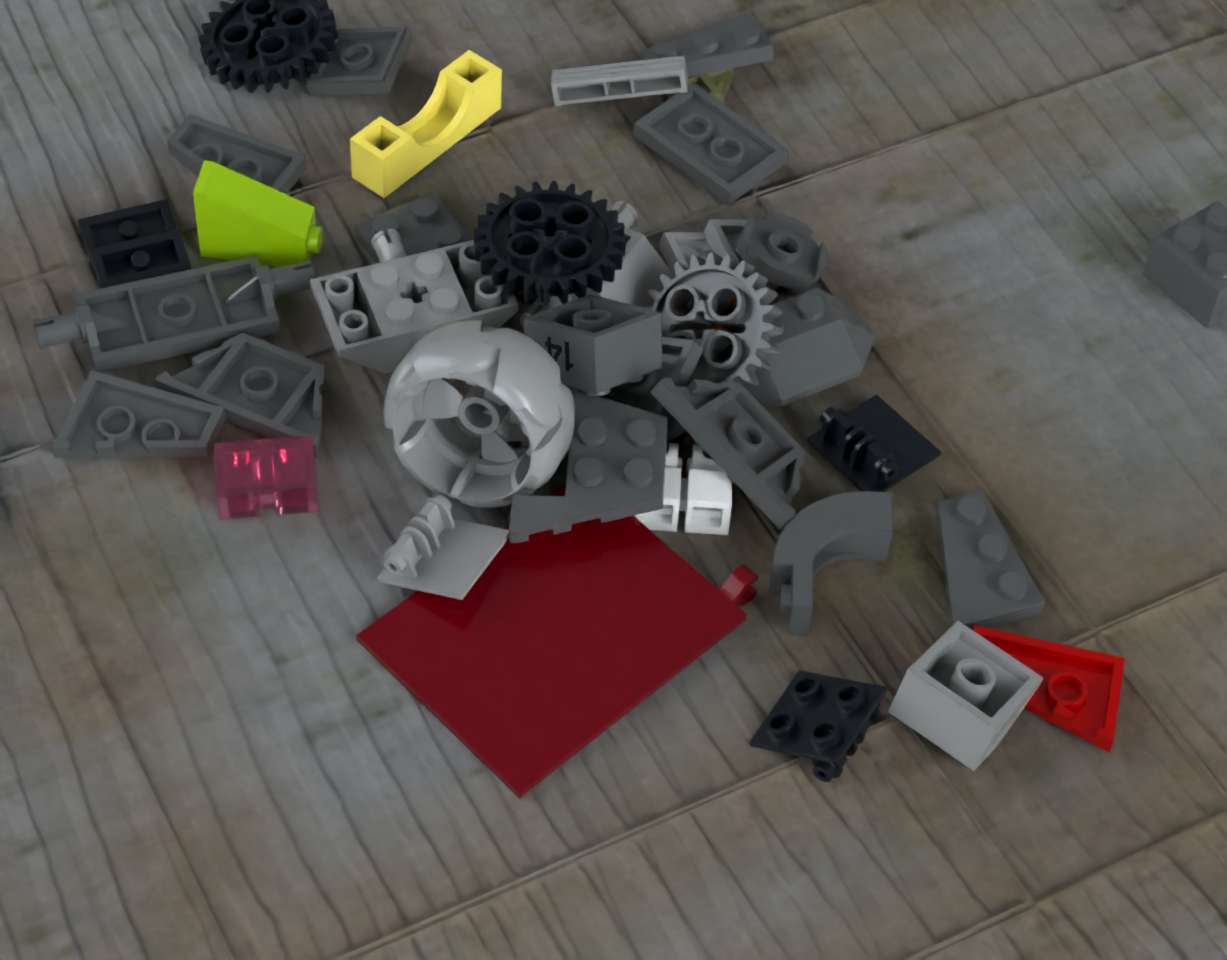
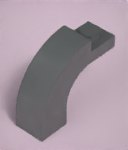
(823, 533)

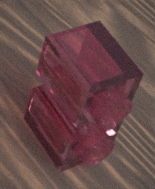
(265, 475)

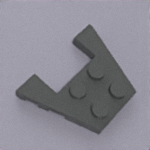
(611, 470)

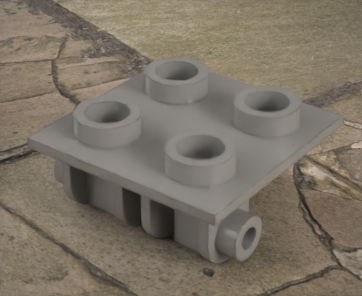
(441, 552)

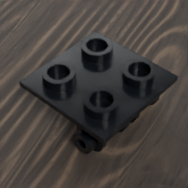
(872, 445)
(821, 721)

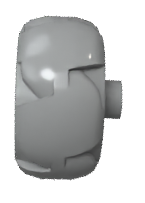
(504, 374)

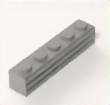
(619, 80)

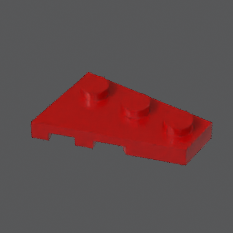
(1077, 685)

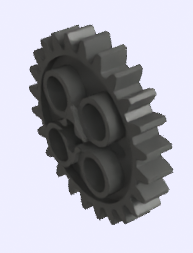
(713, 288)

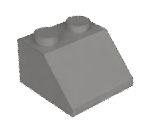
(964, 694)

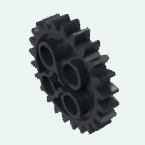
(267, 41)
(549, 242)

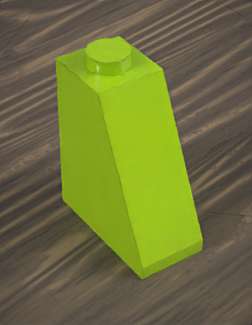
(250, 219)

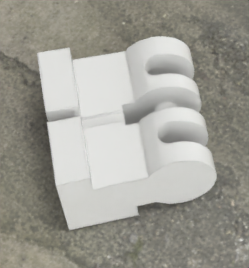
(702, 496)

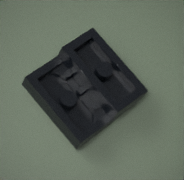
(133, 244)

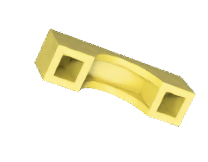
(462, 100)

